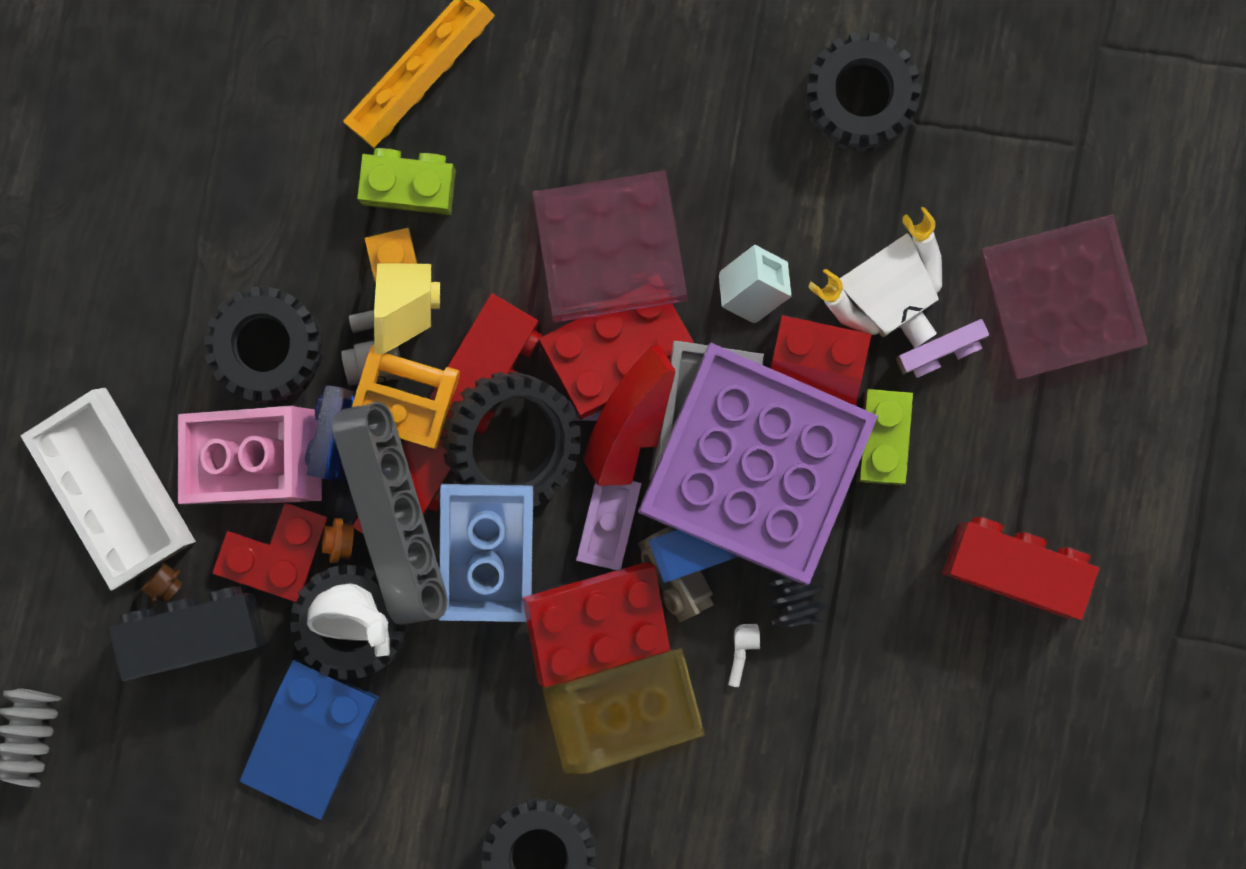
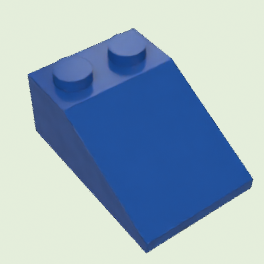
(308, 738)

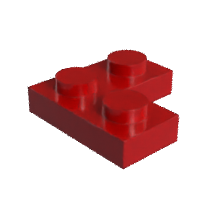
(283, 564)

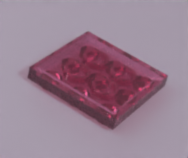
(610, 246)
(1064, 297)

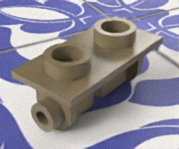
(681, 596)

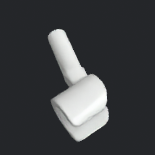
(745, 638)

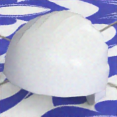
(350, 615)

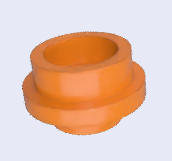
(338, 540)

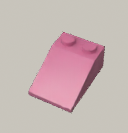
(246, 456)

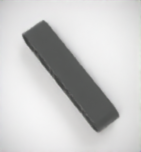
(390, 513)

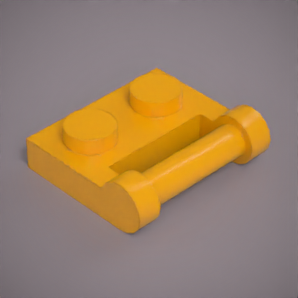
(415, 417)

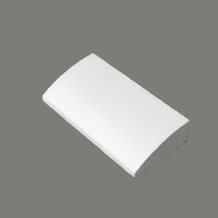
(108, 488)

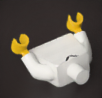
(890, 286)

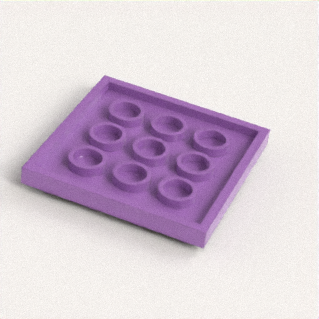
(758, 464)

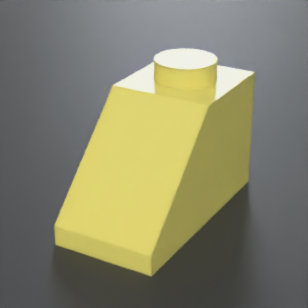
(402, 303)

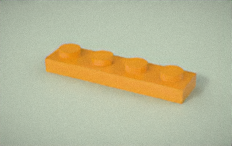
(418, 69)

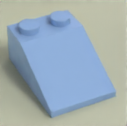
(486, 551)

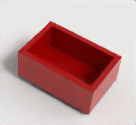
(1021, 568)

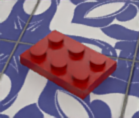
(600, 350)
(596, 624)

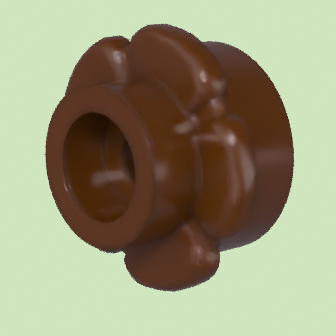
(162, 584)

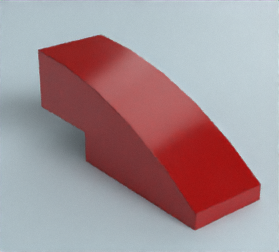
(630, 419)

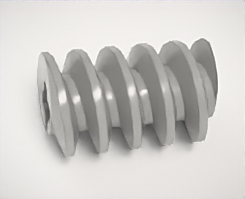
(23, 733)

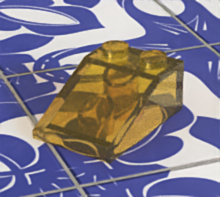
(623, 712)

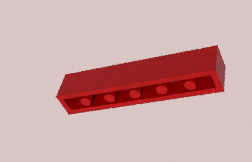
(490, 347)

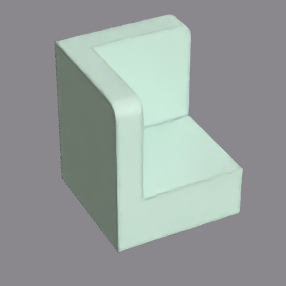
(754, 284)

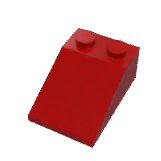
(821, 356)

